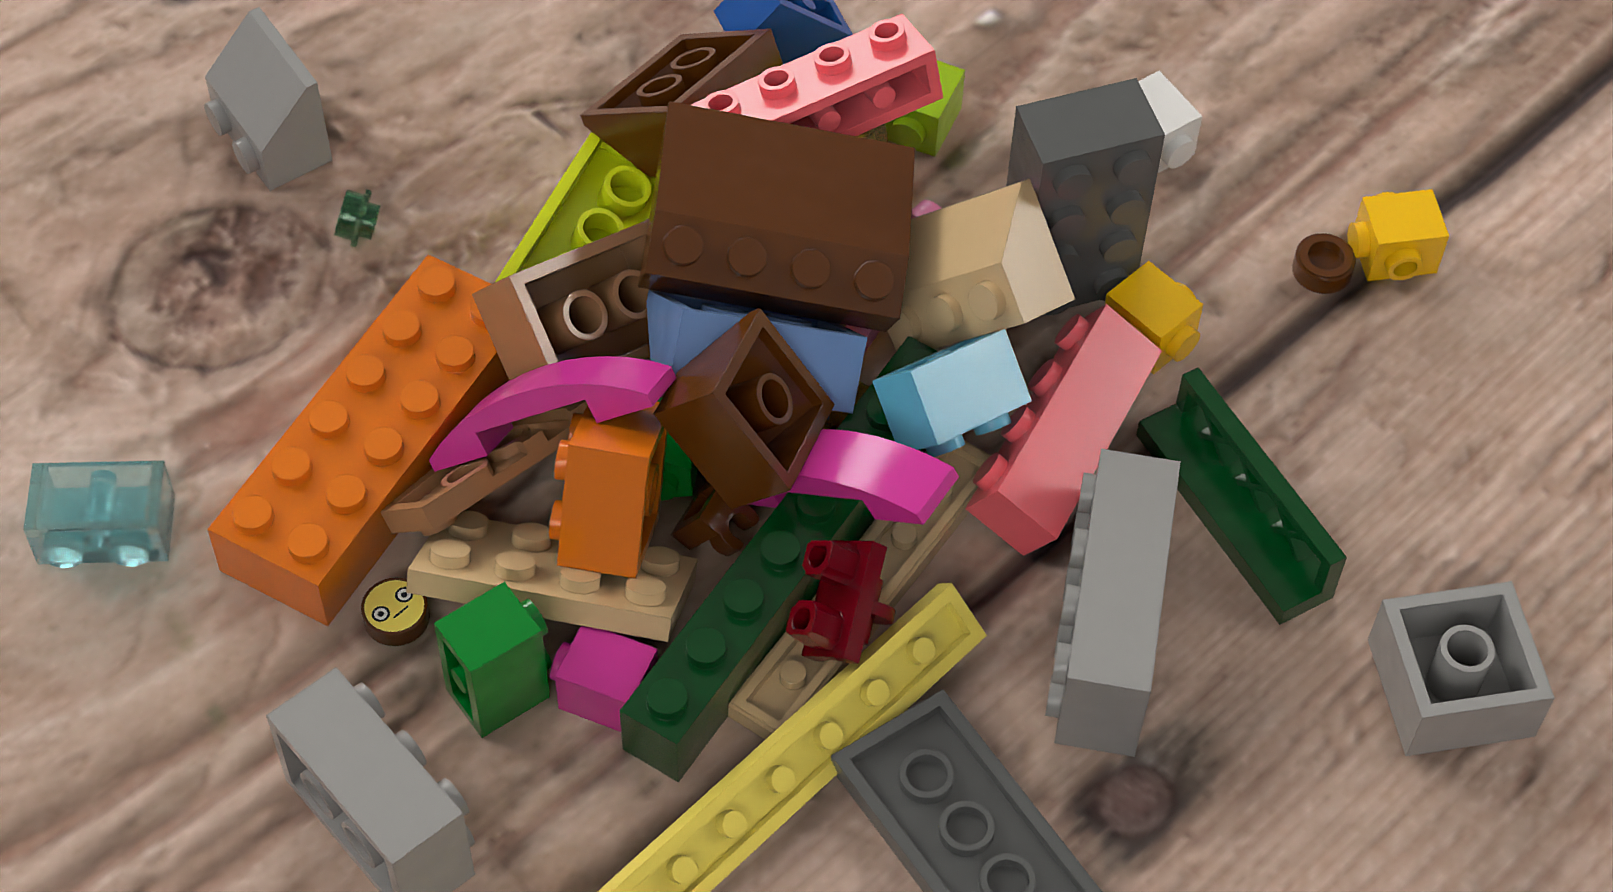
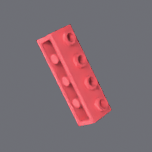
(843, 83)
(1058, 436)

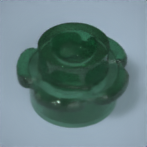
(357, 217)

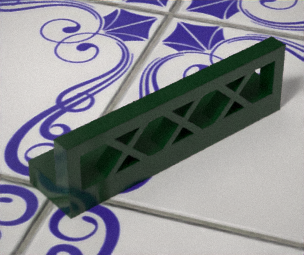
(1244, 500)

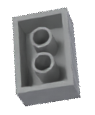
(372, 788)

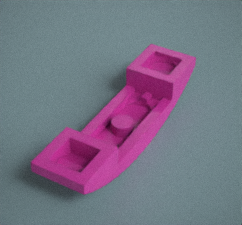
(607, 383)
(888, 476)

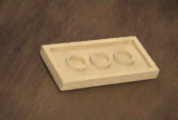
(483, 553)

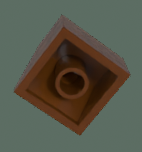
(746, 412)

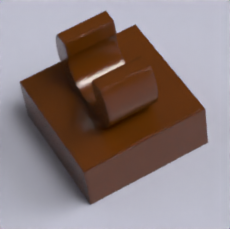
(709, 520)

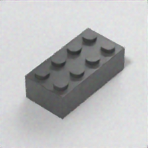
(1094, 178)

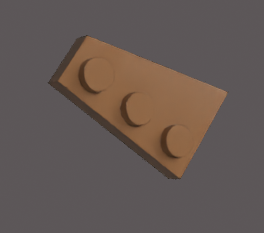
(441, 495)

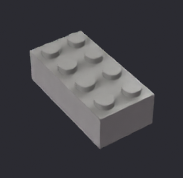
(1113, 602)

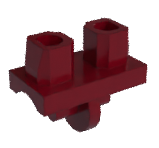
(845, 600)

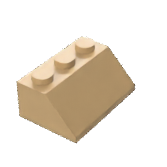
(980, 269)

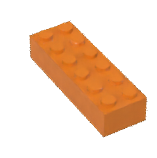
(313, 507)

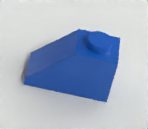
(795, 24)

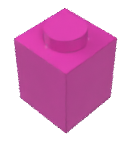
(600, 674)

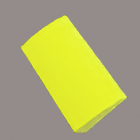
(591, 201)

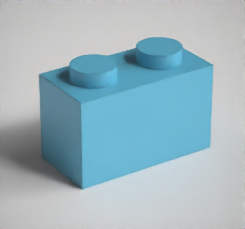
(953, 393)

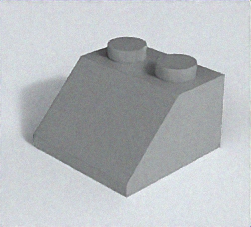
(267, 104)

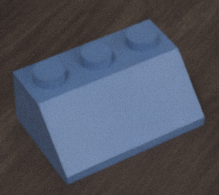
(687, 325)

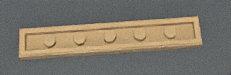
(789, 680)

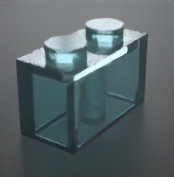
(99, 513)

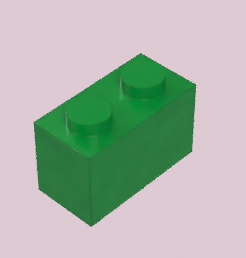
(494, 658)

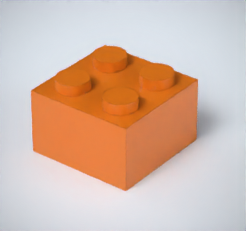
(609, 491)

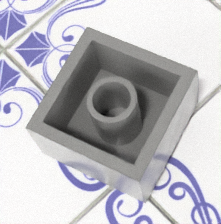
(1459, 668)

